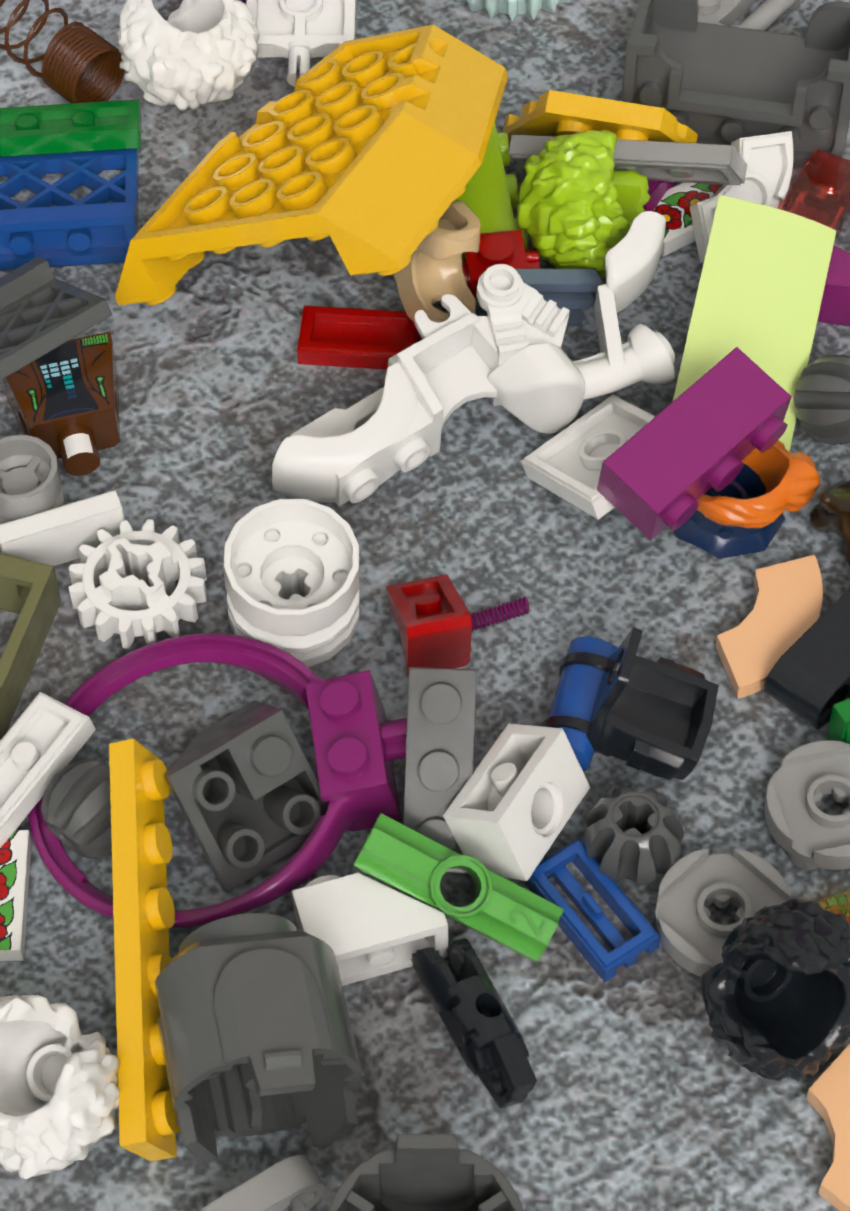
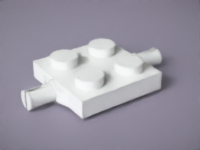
(302, 29)

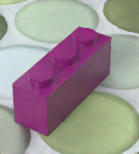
(695, 445)

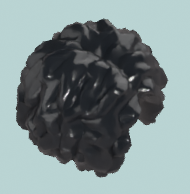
(782, 990)

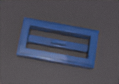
(622, 951)

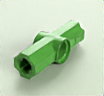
(498, 908)

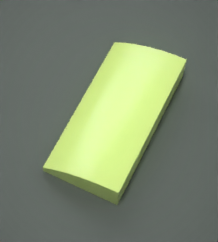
(758, 294)

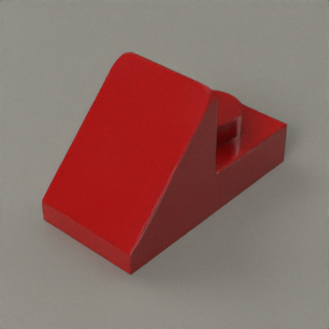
(431, 623)

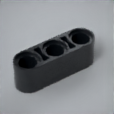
(816, 667)

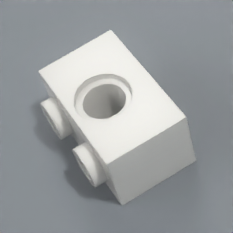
(518, 800)

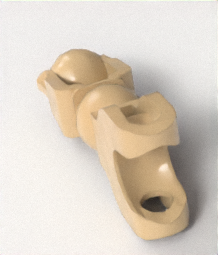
(438, 264)

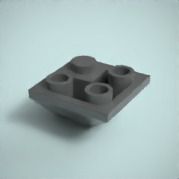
(247, 792)

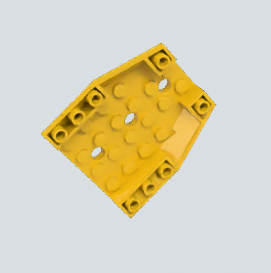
(355, 154)

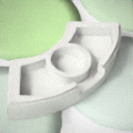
(766, 180)

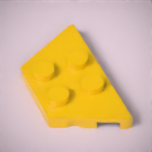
(569, 113)

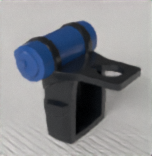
(632, 707)

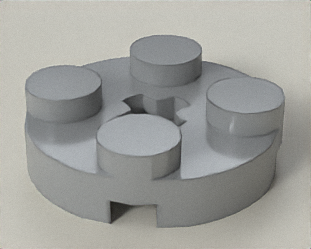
(793, 800)
(706, 879)

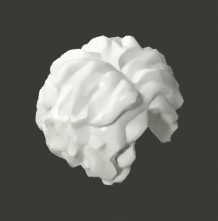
(192, 55)
(53, 1086)

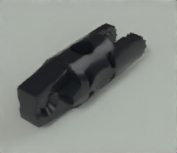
(477, 1021)

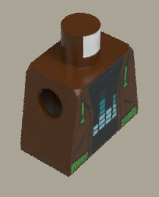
(70, 401)

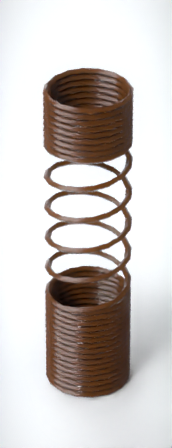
(77, 59)

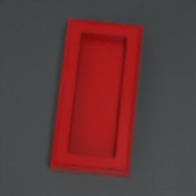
(353, 336)

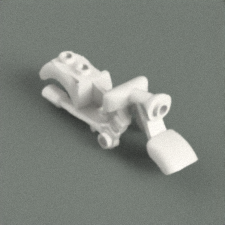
(499, 356)

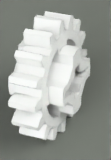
(138, 583)

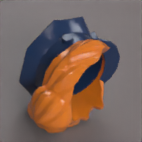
(752, 506)

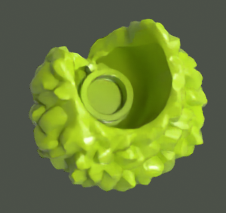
(577, 201)

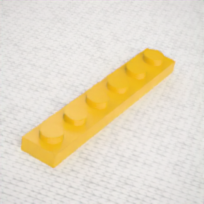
(141, 946)

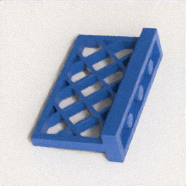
(74, 229)

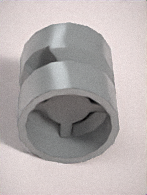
(28, 478)

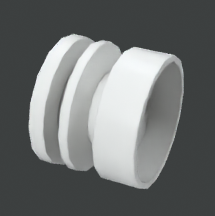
(293, 578)

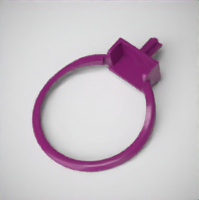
(350, 746)

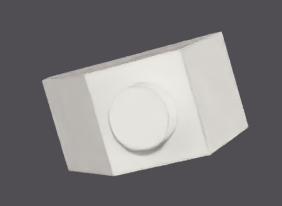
(368, 924)

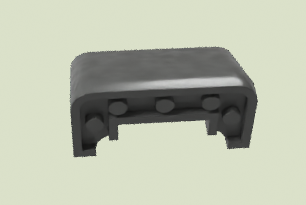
(742, 79)

